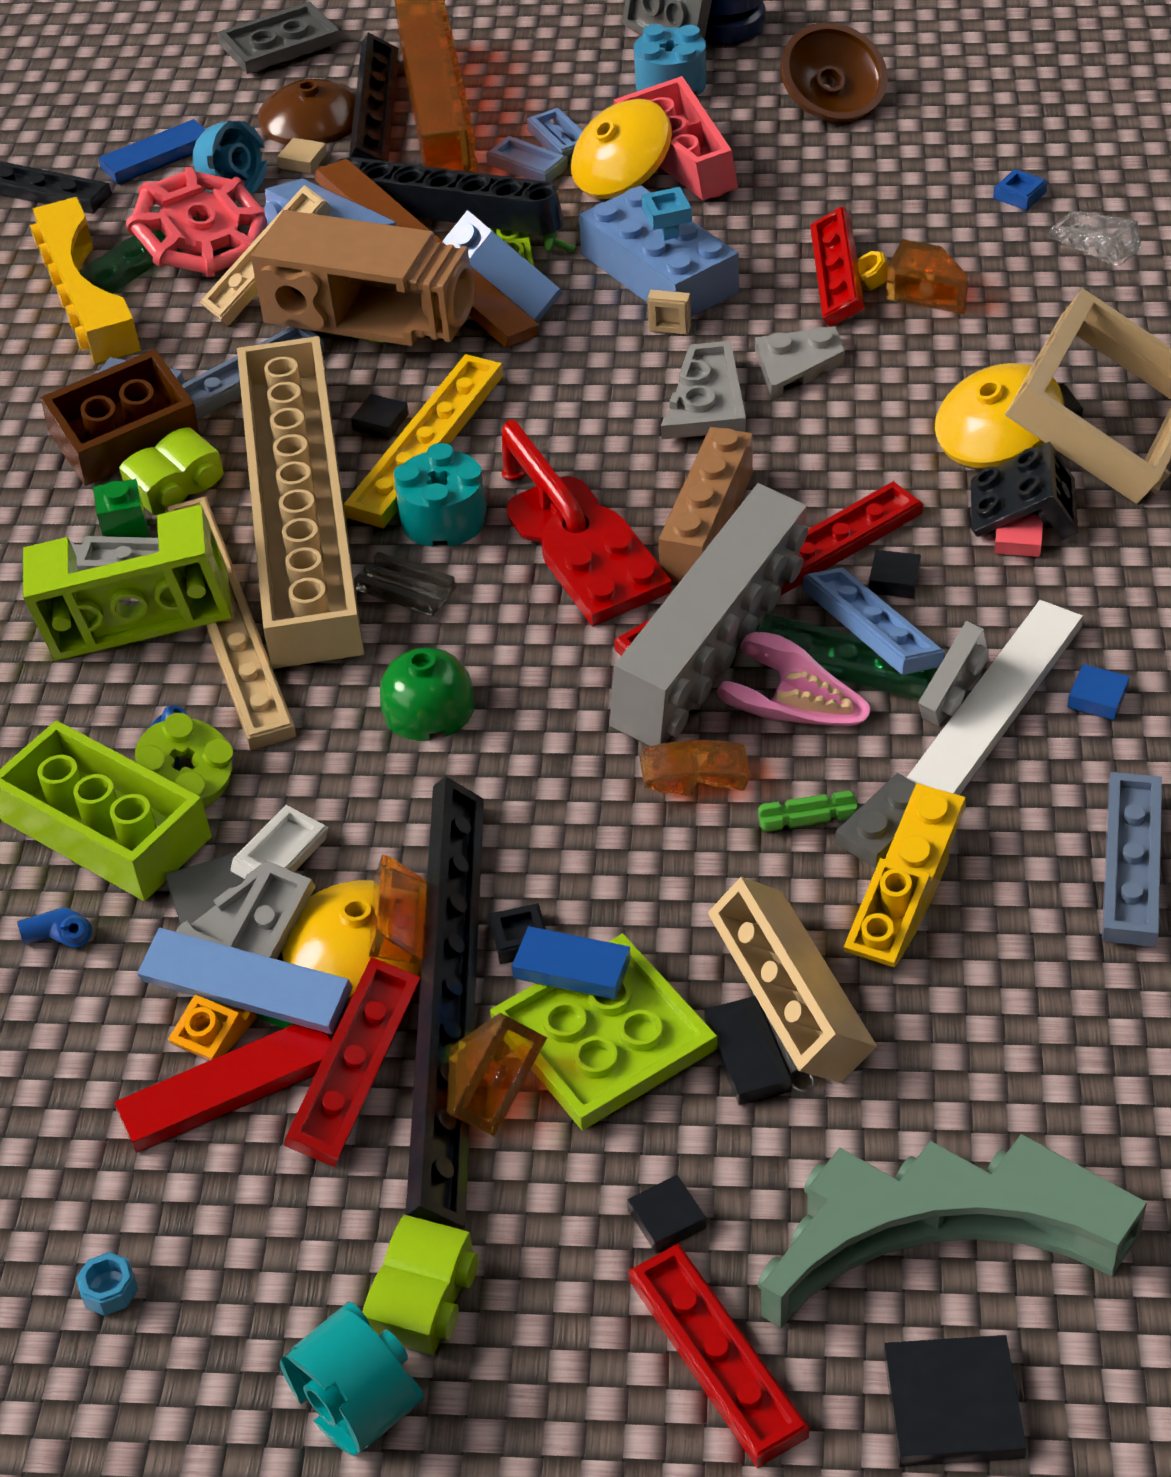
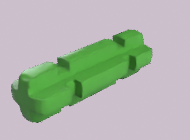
(807, 811)

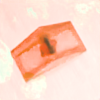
(490, 1070)

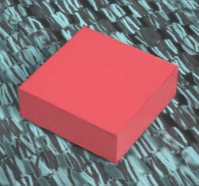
(1020, 537)

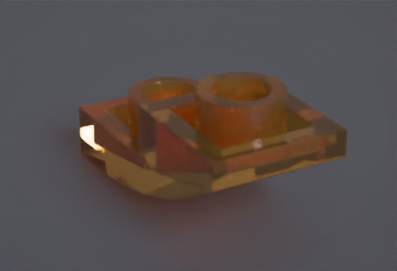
(682, 764)

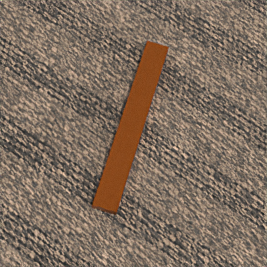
(490, 308)

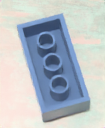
(628, 249)

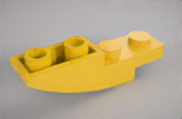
(906, 877)

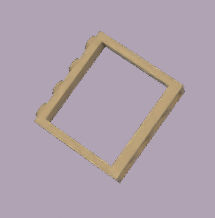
(1073, 436)

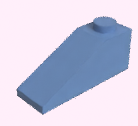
(504, 267)

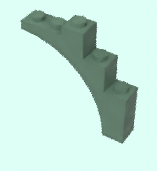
(939, 1197)

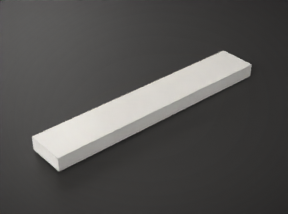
(997, 699)

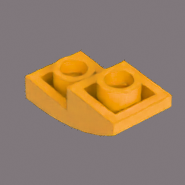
(210, 1027)

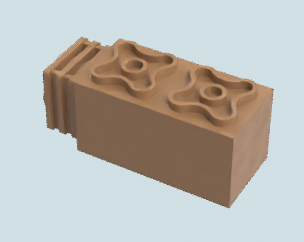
(361, 279)

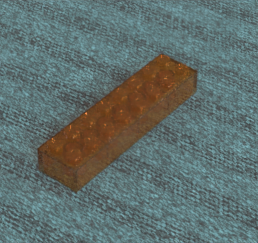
(435, 85)

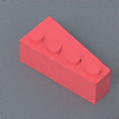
(697, 150)

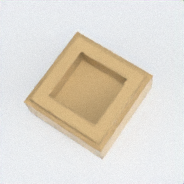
(302, 155)
(669, 312)

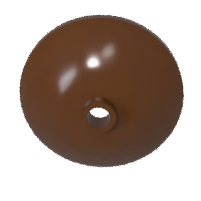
(839, 59)
(308, 111)

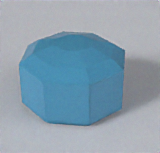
(107, 1283)

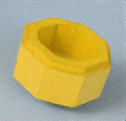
(873, 270)

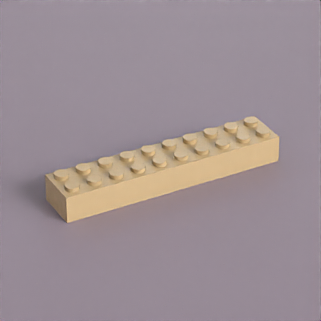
(297, 505)

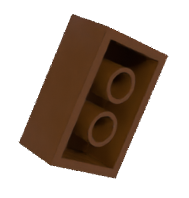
(117, 414)

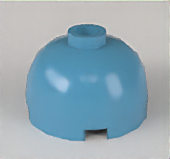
(231, 151)

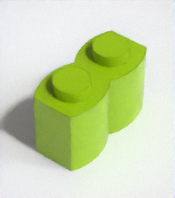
(173, 469)
(420, 1283)

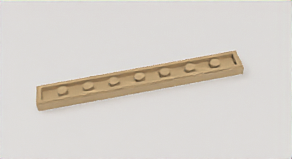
(245, 661)

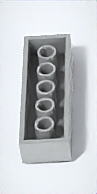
(708, 617)

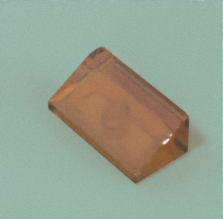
(397, 913)

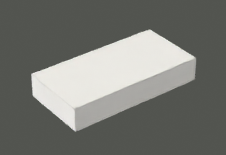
(283, 841)

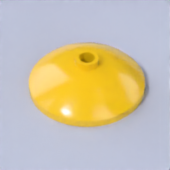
(621, 148)
(973, 420)
(336, 933)

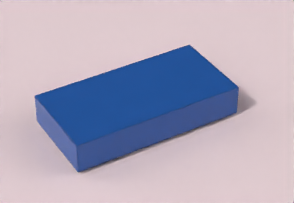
(571, 962)

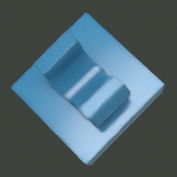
(667, 211)

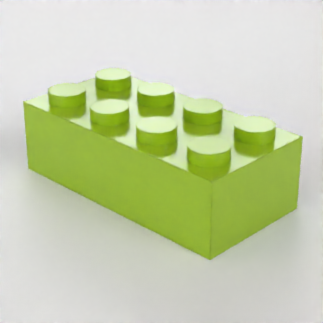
(101, 809)

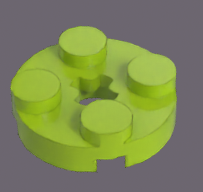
(191, 739)

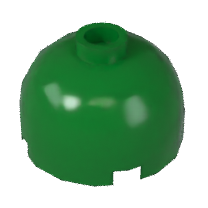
(426, 694)

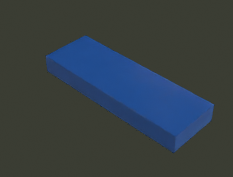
(151, 152)

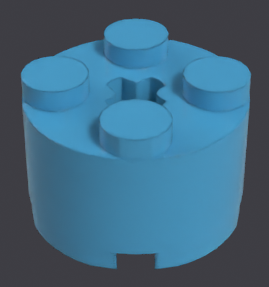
(669, 54)

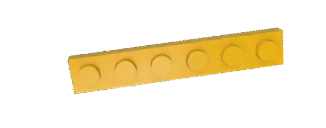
(435, 423)

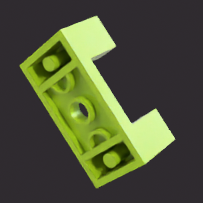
(176, 589)

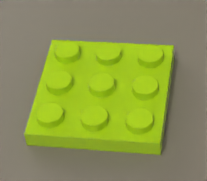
(606, 1048)

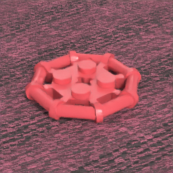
(181, 201)

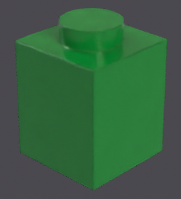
(121, 509)

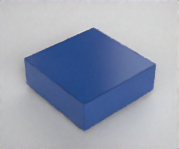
(1020, 189)
(1098, 692)

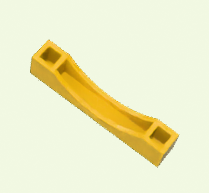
(98, 317)

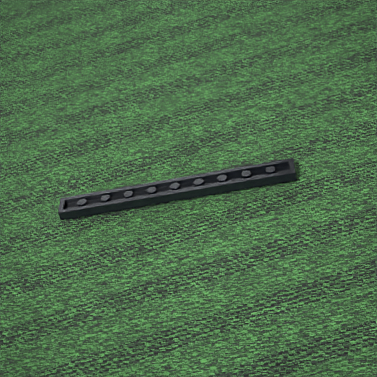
(445, 1004)

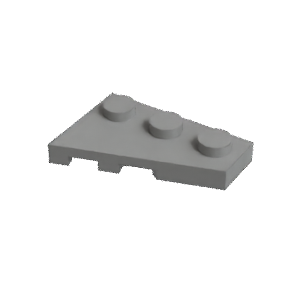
(705, 393)

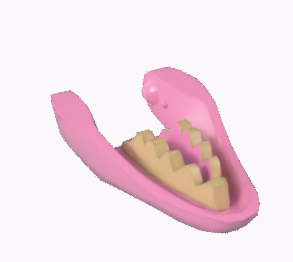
(805, 688)

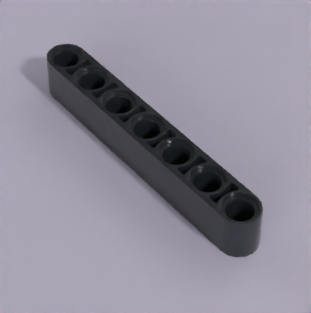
(449, 193)

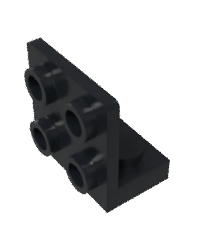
(1024, 485)

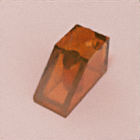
(926, 277)

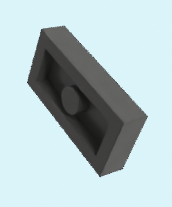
(874, 825)

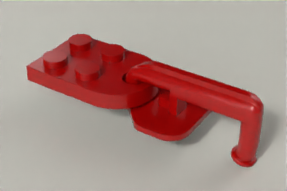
(582, 543)

